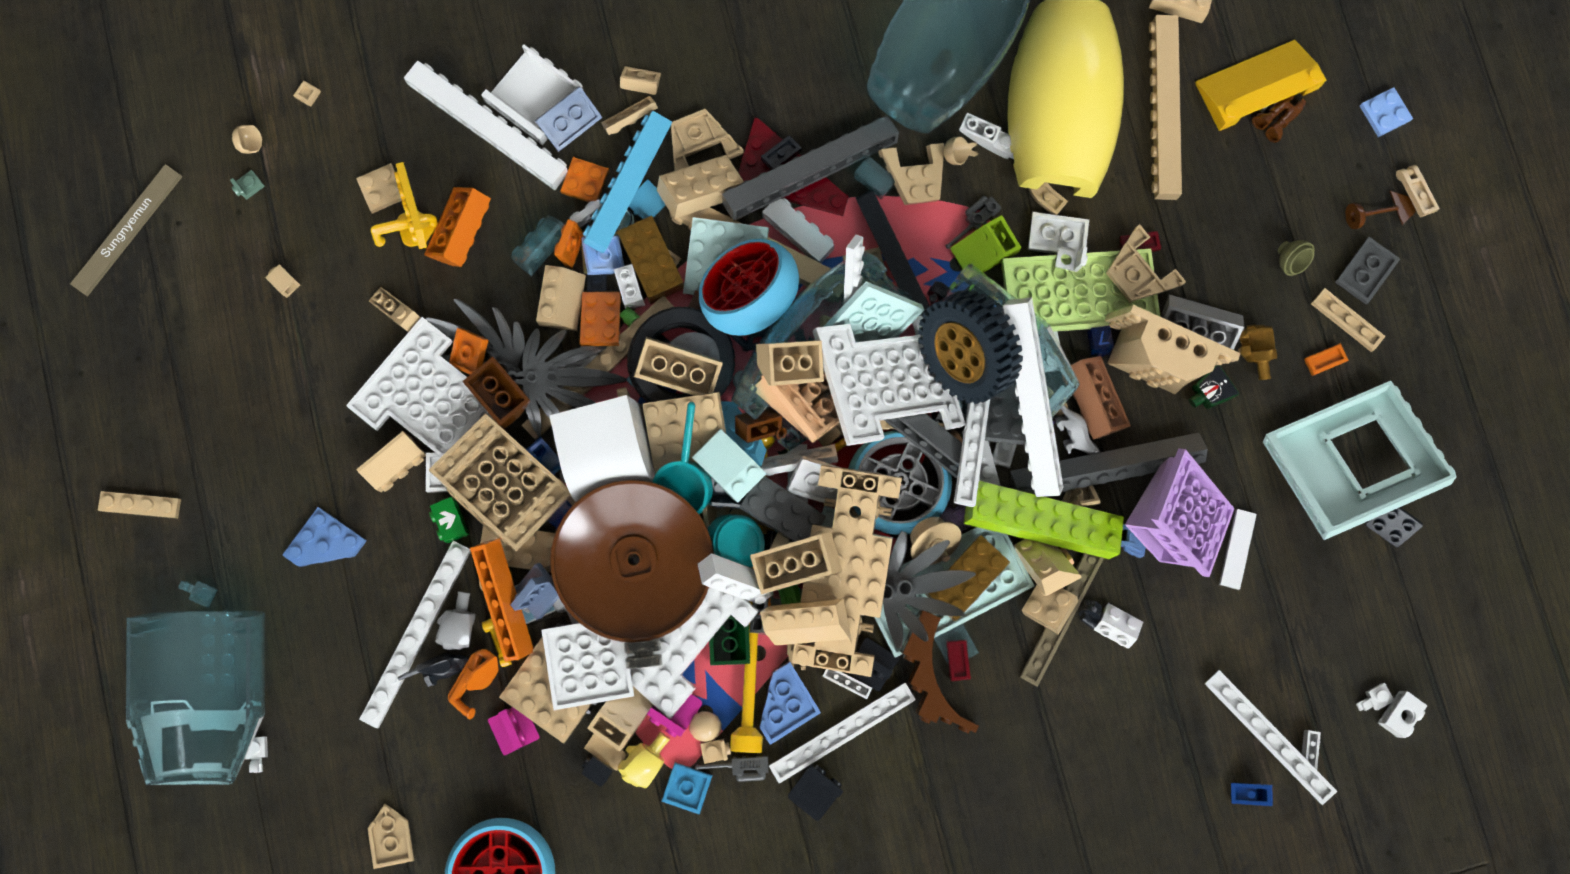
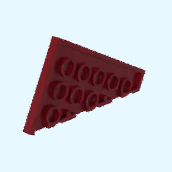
(819, 195)

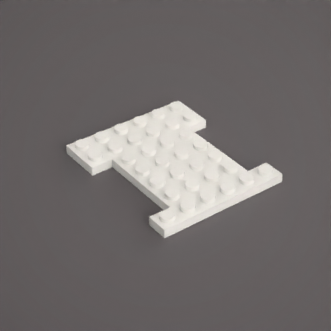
(881, 382)
(420, 391)
(665, 683)

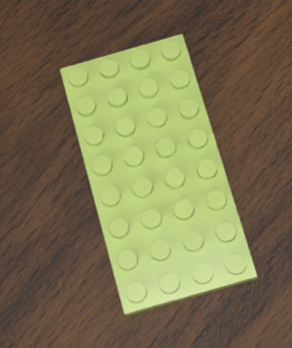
(1068, 297)

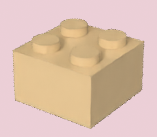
(1050, 610)

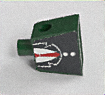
(1213, 389)

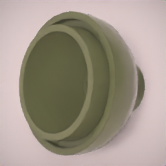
(1295, 256)

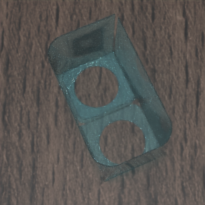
(874, 177)

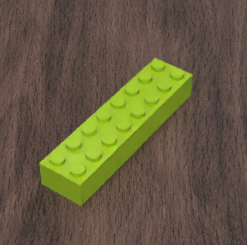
(1046, 520)

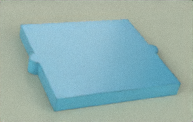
(647, 201)

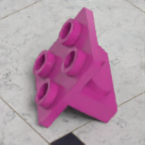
(513, 730)

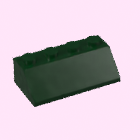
(730, 644)

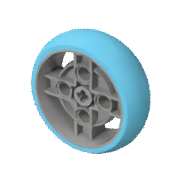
(931, 497)

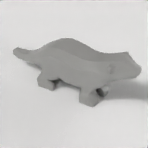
(1077, 431)

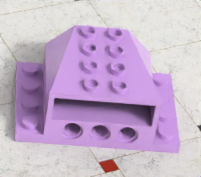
(1182, 515)

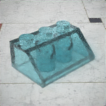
(538, 245)

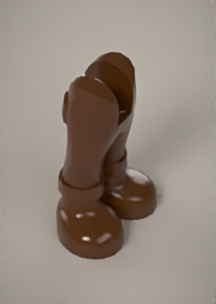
(1275, 132)

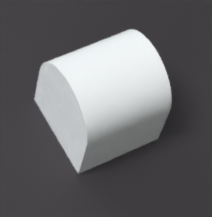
(602, 444)

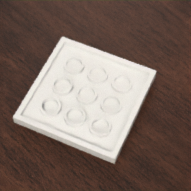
(585, 667)

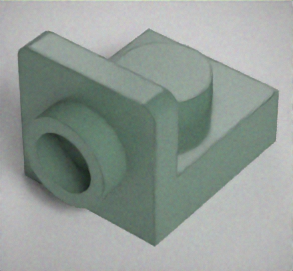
(247, 185)

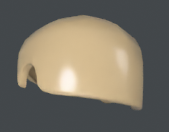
(247, 139)
(705, 726)

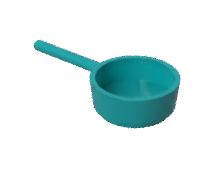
(687, 476)
(736, 538)

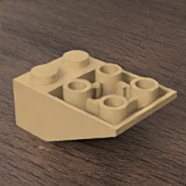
(620, 719)

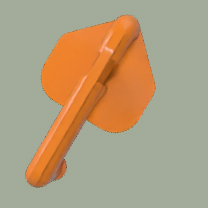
(473, 678)

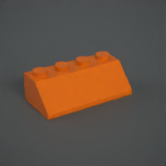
(458, 226)

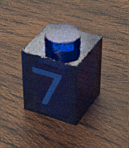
(1100, 340)

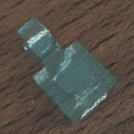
(200, 593)

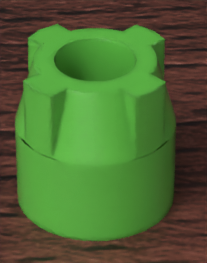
(629, 316)

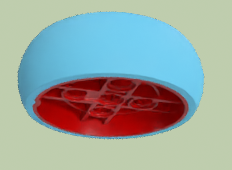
(749, 287)
(500, 837)

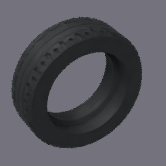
(678, 318)

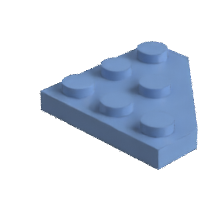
(323, 541)
(786, 704)

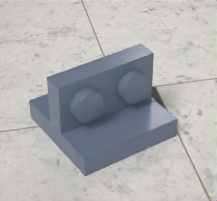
(536, 592)

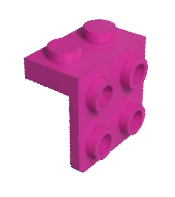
(680, 720)

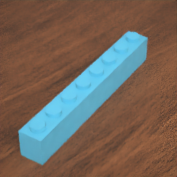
(627, 181)

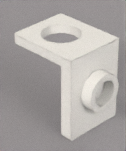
(1078, 259)

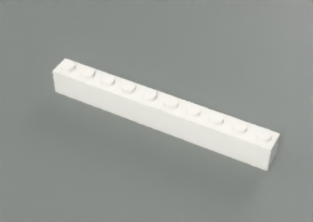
(486, 125)
(1034, 401)

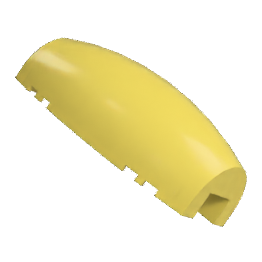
(1066, 96)

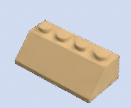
(806, 622)

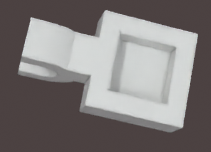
(1377, 698)
(256, 752)

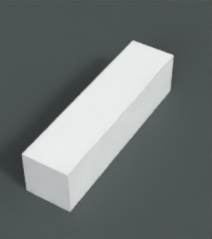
(848, 682)
(1310, 747)

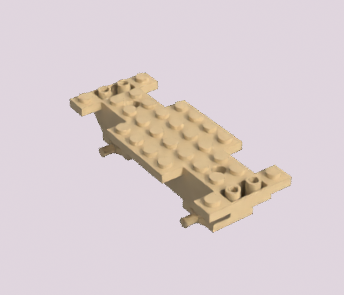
(863, 564)

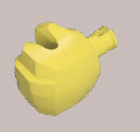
(643, 762)

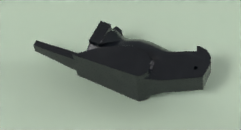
(438, 668)

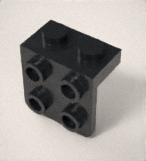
(815, 792)

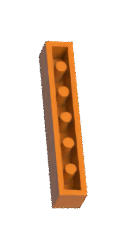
(499, 594)

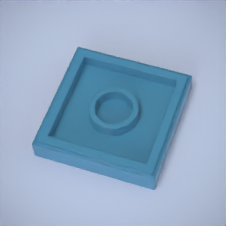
(687, 788)

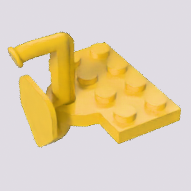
(413, 225)

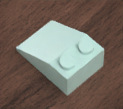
(728, 465)

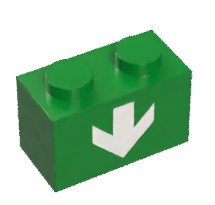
(449, 520)

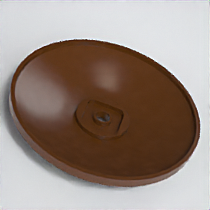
(602, 585)

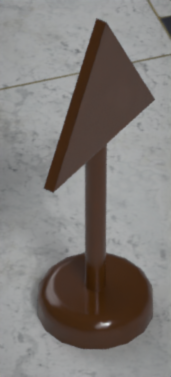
(1356, 214)

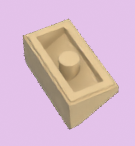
(640, 80)

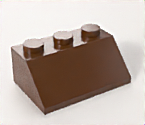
(497, 392)

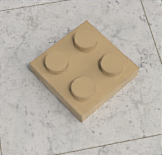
(380, 188)

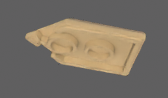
(390, 839)

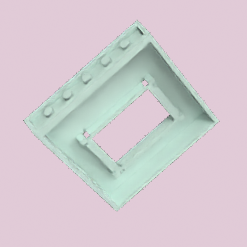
(1326, 482)

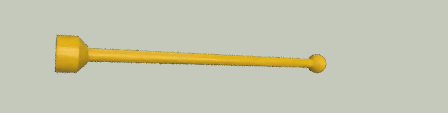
(747, 737)

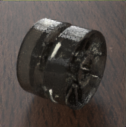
(643, 654)

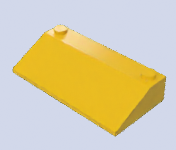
(1259, 83)

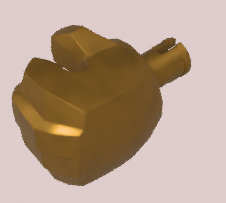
(1258, 347)

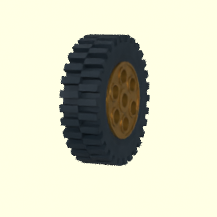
(970, 346)

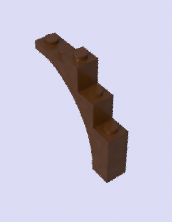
(923, 677)

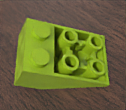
(987, 246)

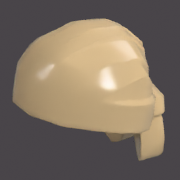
(957, 150)

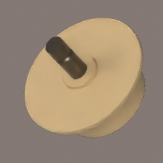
(931, 532)

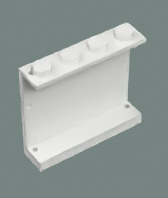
(530, 91)

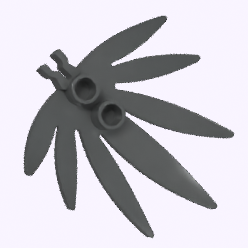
(508, 356)
(544, 377)
(902, 589)

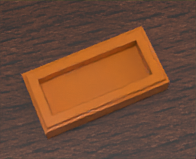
(1326, 359)

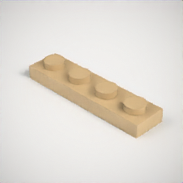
(1348, 320)
(139, 504)

